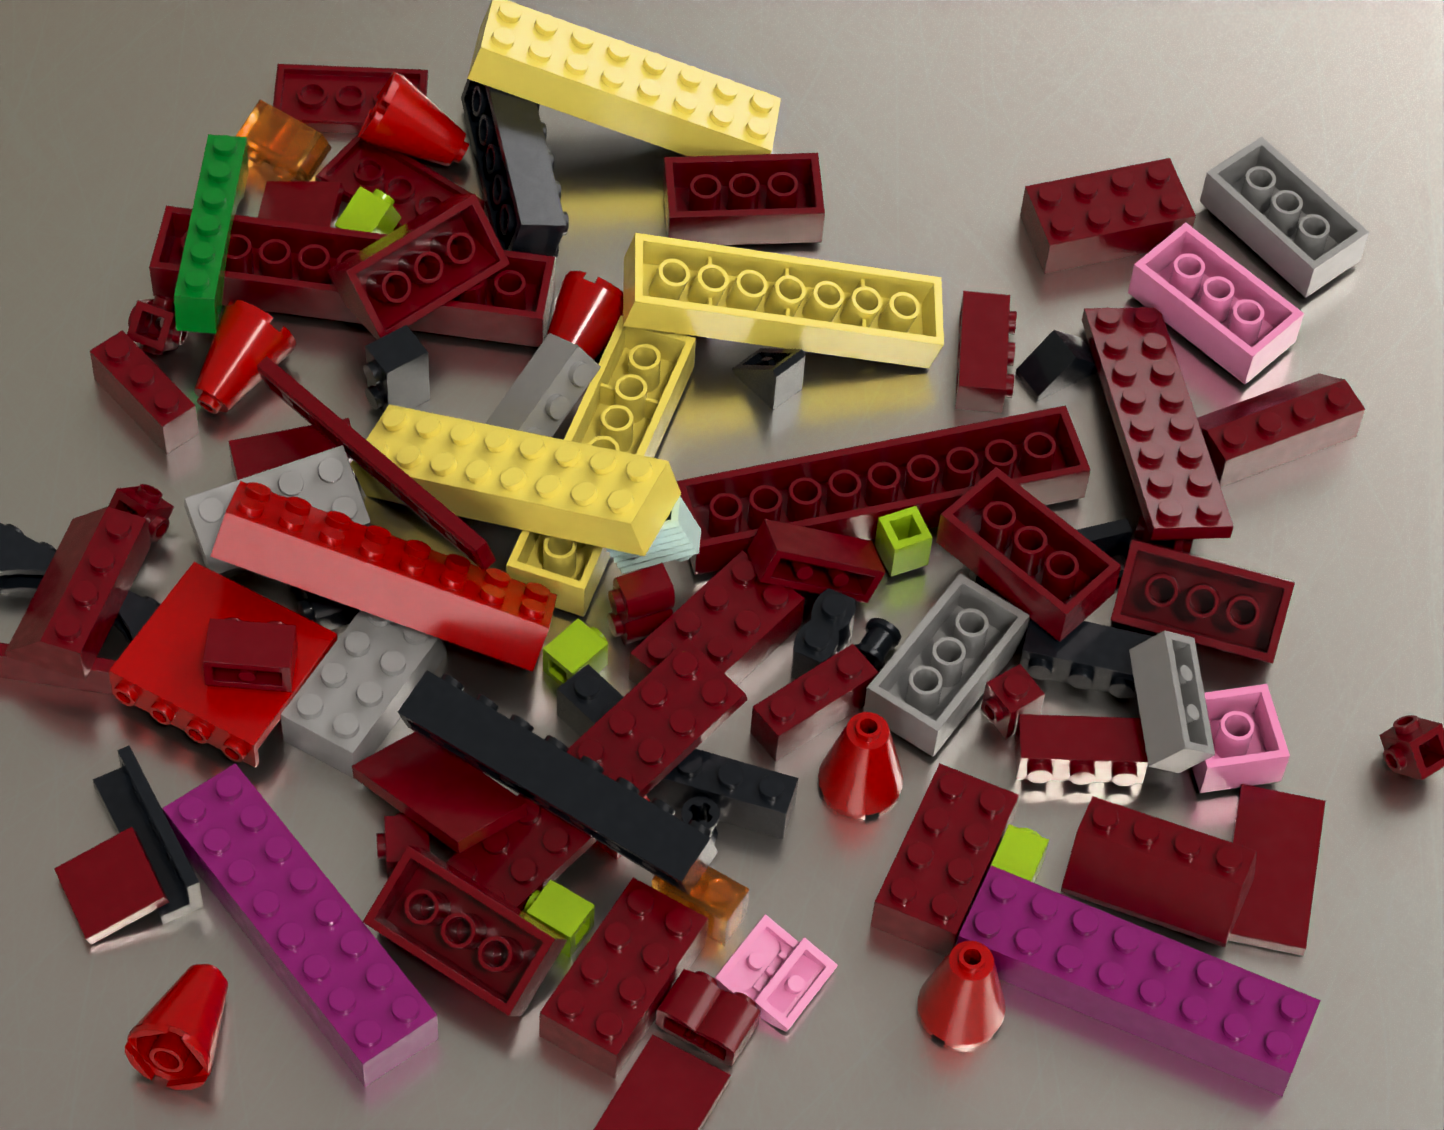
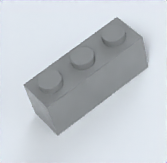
(546, 388)
(1171, 702)

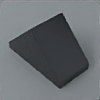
(1056, 364)
(773, 374)

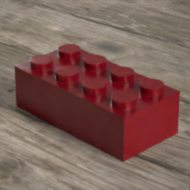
(744, 198)
(1104, 214)
(1028, 553)
(1203, 600)
(729, 620)
(943, 860)
(465, 931)
(623, 977)

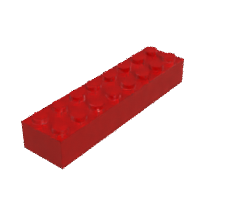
(385, 575)

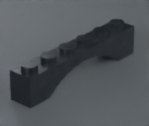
(26, 561)

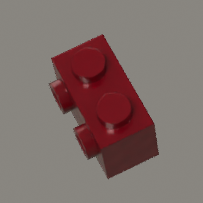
(250, 654)

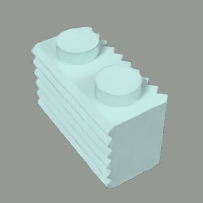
(675, 541)

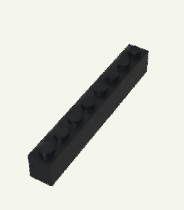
(558, 781)

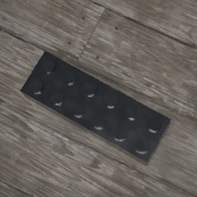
(515, 170)

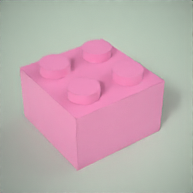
(1245, 740)

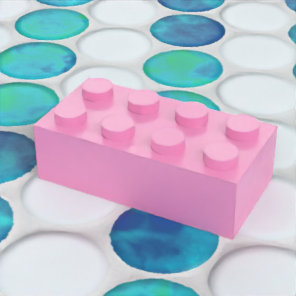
(1215, 303)

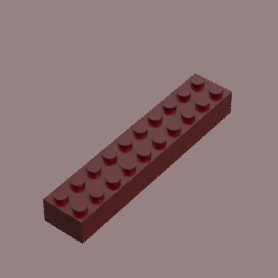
(286, 267)
(857, 484)

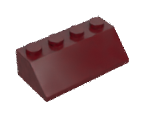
(420, 265)
(1280, 426)
(82, 592)
(1159, 871)

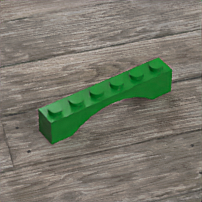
(206, 246)

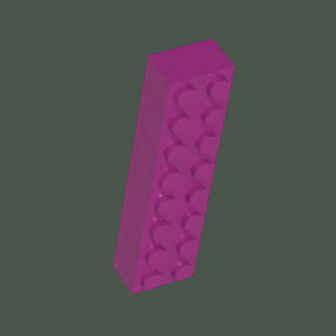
(302, 925)
(1140, 981)

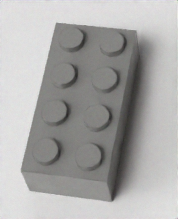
(1283, 216)
(320, 479)
(946, 664)
(358, 690)

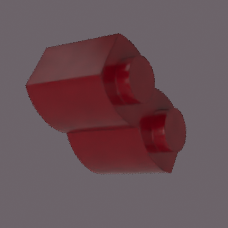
(640, 603)
(708, 1016)

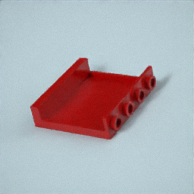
(166, 671)

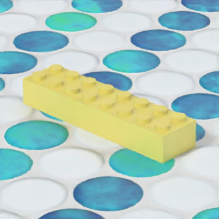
(620, 85)
(782, 301)
(620, 411)
(527, 479)

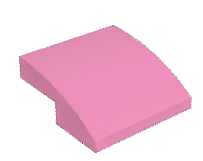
(776, 972)

